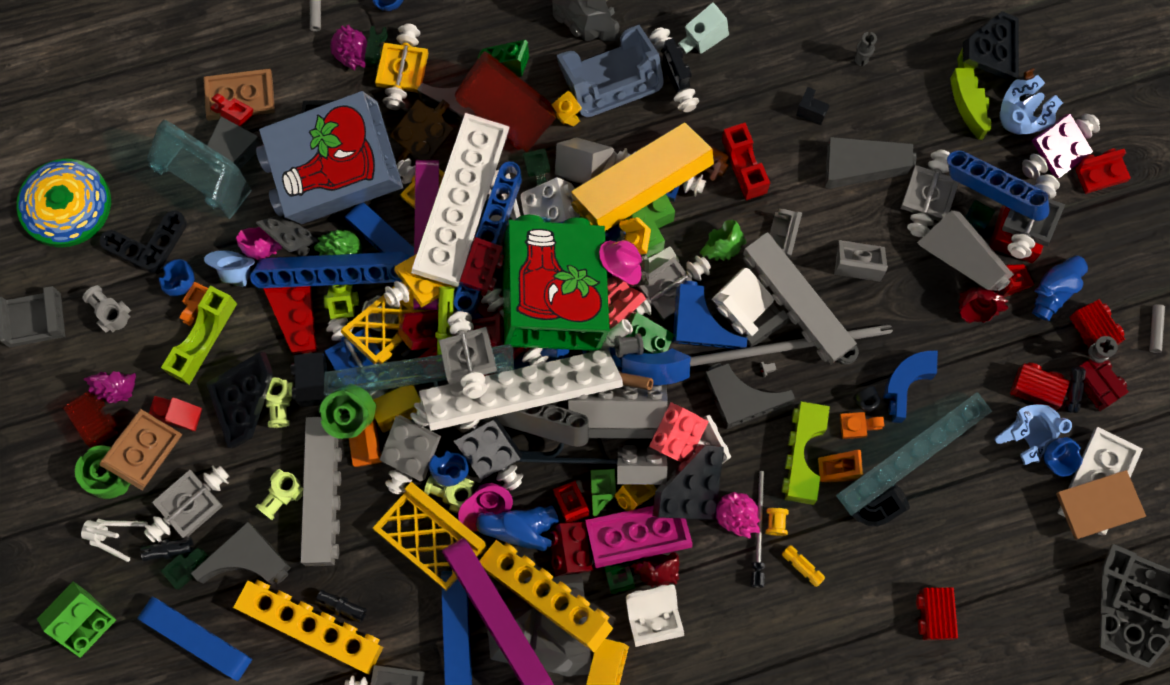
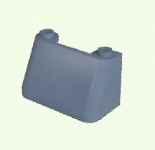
(615, 75)

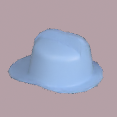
(230, 266)

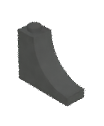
(434, 96)
(738, 401)
(247, 552)

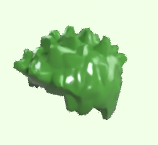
(724, 242)
(338, 243)

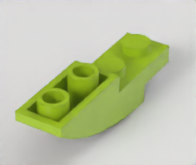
(970, 99)

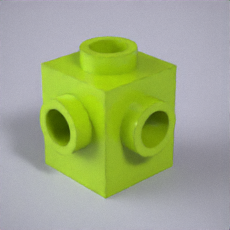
(341, 301)

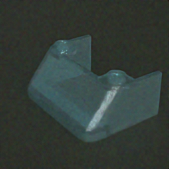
(199, 167)

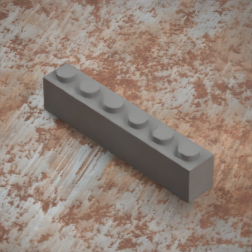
(799, 299)
(320, 496)

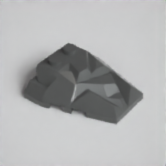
(587, 18)
(1134, 607)
(551, 644)

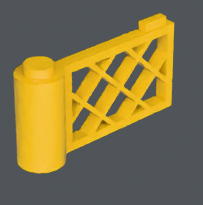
(357, 341)

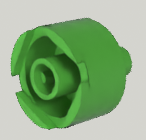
(334, 408)
(89, 475)

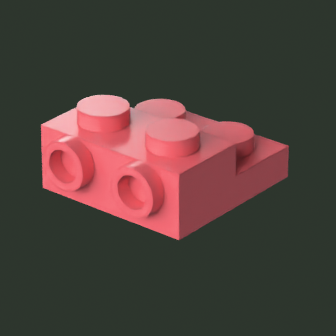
(621, 300)
(678, 433)

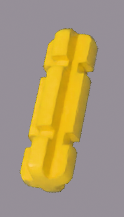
(803, 566)

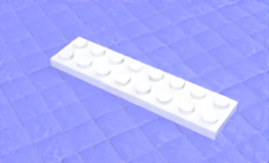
(460, 200)
(522, 389)

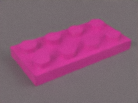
(635, 536)

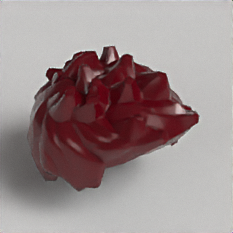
(981, 304)
(658, 569)

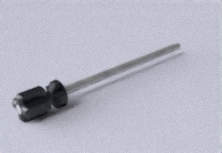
(757, 576)

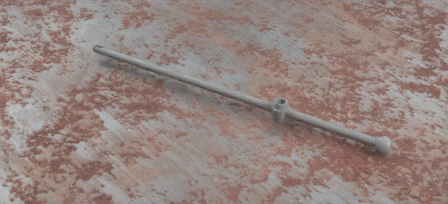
(779, 347)

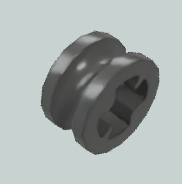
(847, 361)

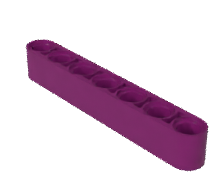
(425, 195)
(495, 614)

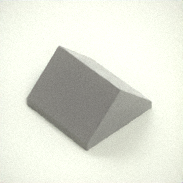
(580, 159)
(860, 261)

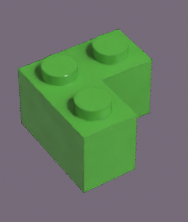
(655, 216)

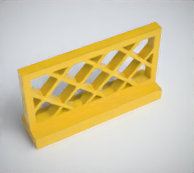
(439, 516)

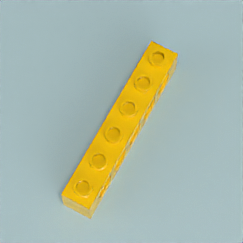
(250, 604)
(589, 633)

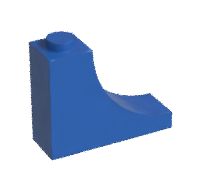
(695, 324)

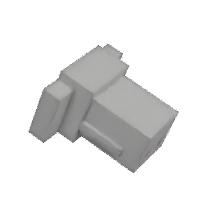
(767, 368)

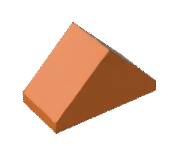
(841, 467)

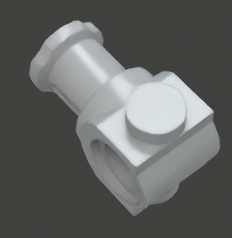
(106, 308)

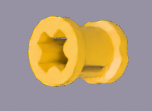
(777, 521)

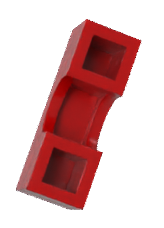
(749, 173)

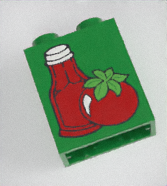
(554, 284)

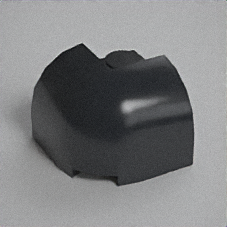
(884, 507)

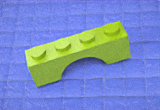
(212, 316)
(802, 483)

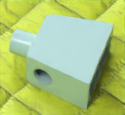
(705, 30)

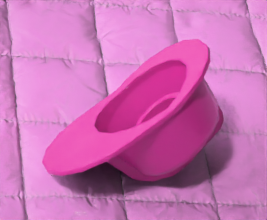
(621, 260)
(487, 498)

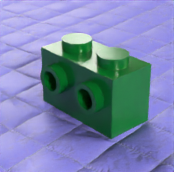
(655, 338)

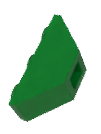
(511, 55)

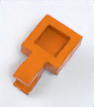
(192, 301)
(856, 425)

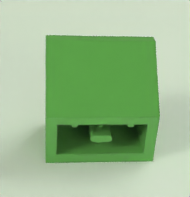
(75, 619)

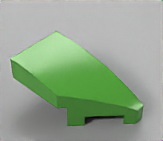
(602, 487)

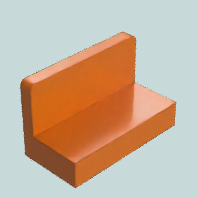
(366, 447)

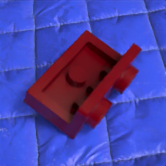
(419, 329)
(570, 548)

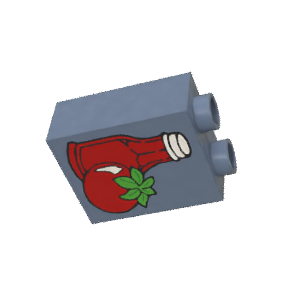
(328, 159)

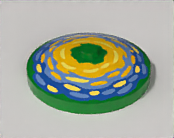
(63, 203)

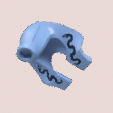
(1018, 115)
(1038, 426)

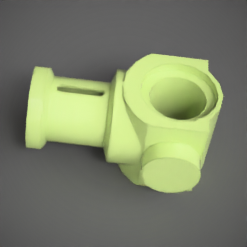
(279, 402)
(449, 493)
(279, 496)

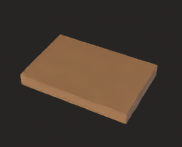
(249, 87)
(141, 449)
(1100, 504)

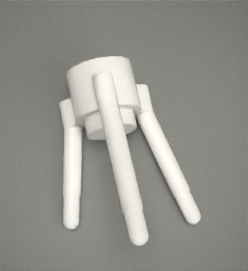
(98, 532)

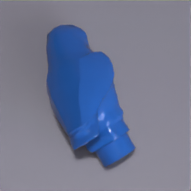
(1058, 286)
(519, 526)

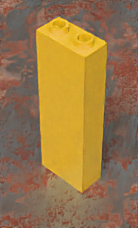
(642, 177)

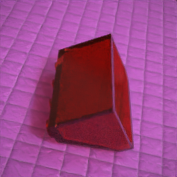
(507, 100)

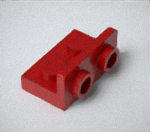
(1103, 170)

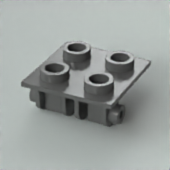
(288, 234)

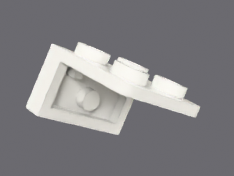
(550, 201)
(743, 301)
(654, 615)

